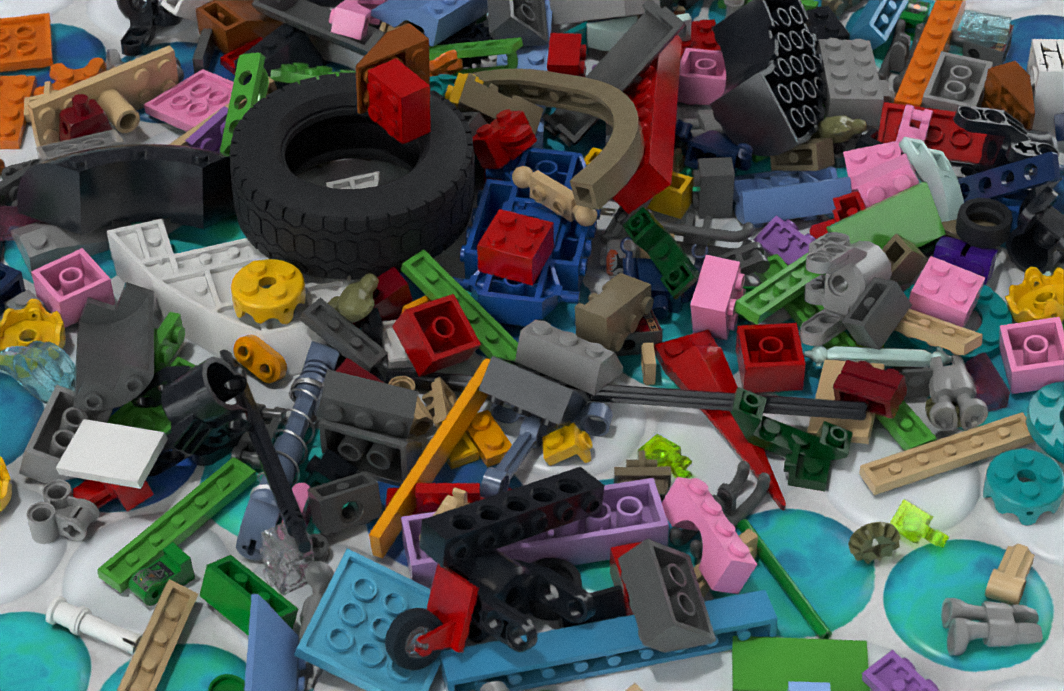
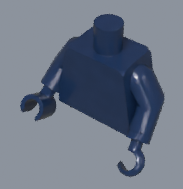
(712, 145)
(647, 271)

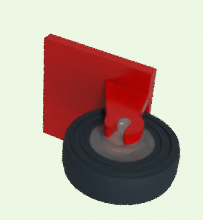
(421, 634)

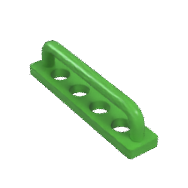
(482, 48)
(253, 91)

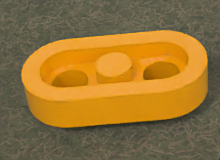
(258, 356)

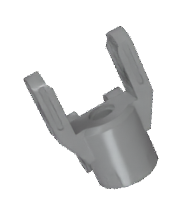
(848, 273)

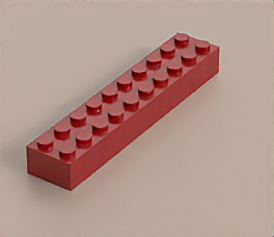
(656, 104)

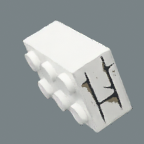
(1047, 81)

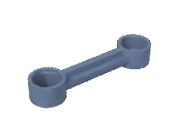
(592, 409)
(498, 479)

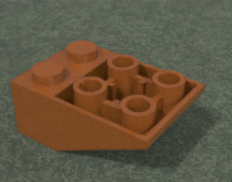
(234, 23)
(402, 43)
(1010, 90)

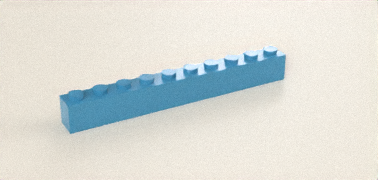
(599, 648)

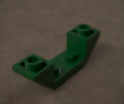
(663, 250)
(828, 444)

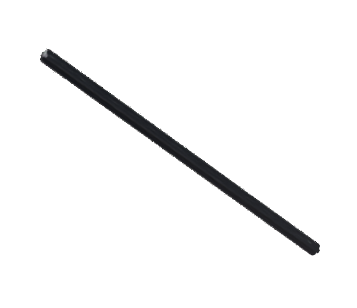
(676, 397)

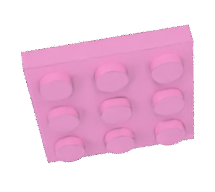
(191, 100)

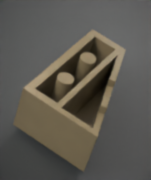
(490, 102)
(614, 312)

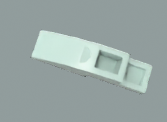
(607, 33)
(938, 173)

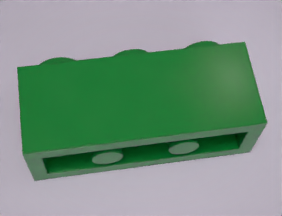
(229, 589)

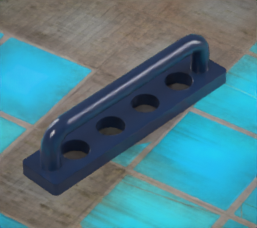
(1047, 172)

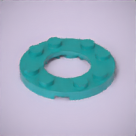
(993, 314)
(1044, 419)

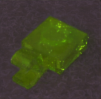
(667, 455)
(914, 523)

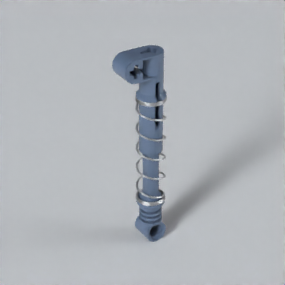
(262, 509)

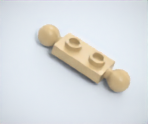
(553, 195)

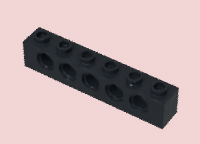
(510, 516)

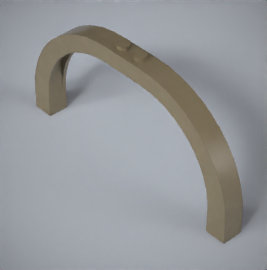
(623, 151)

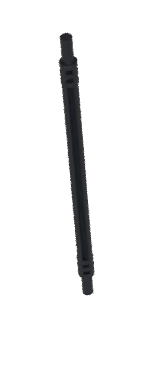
(271, 466)

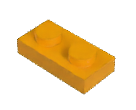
(488, 438)

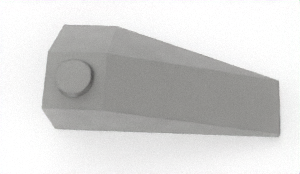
(45, 243)

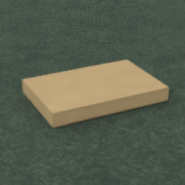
(860, 428)

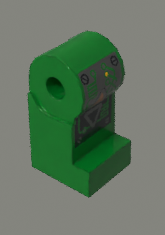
(916, 13)
(150, 581)

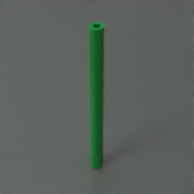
(788, 584)

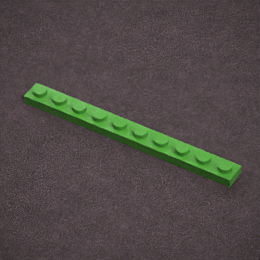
(906, 426)

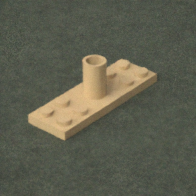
(117, 91)

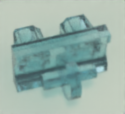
(985, 26)

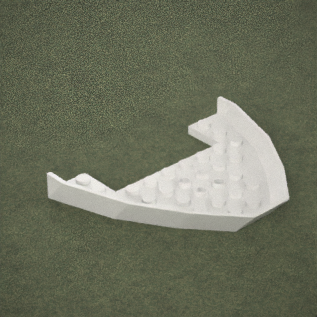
(200, 286)

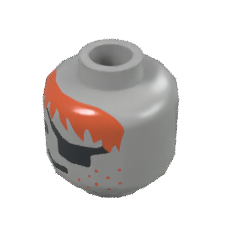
(612, 255)

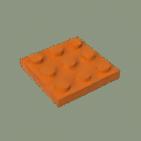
(25, 42)

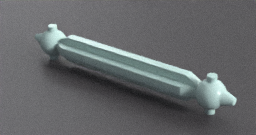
(884, 356)

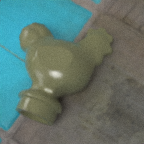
(840, 128)
(356, 299)

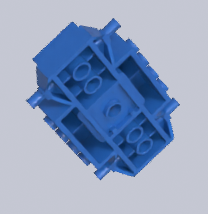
(567, 265)

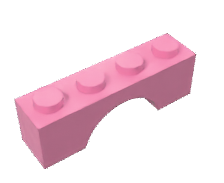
(353, 17)
(725, 558)

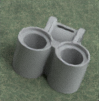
(60, 514)

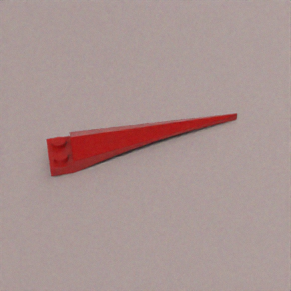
(700, 365)

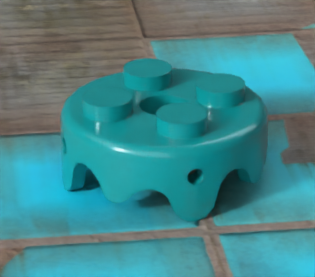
(1027, 498)

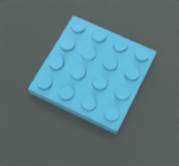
(353, 623)

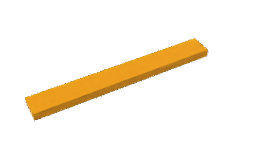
(429, 463)

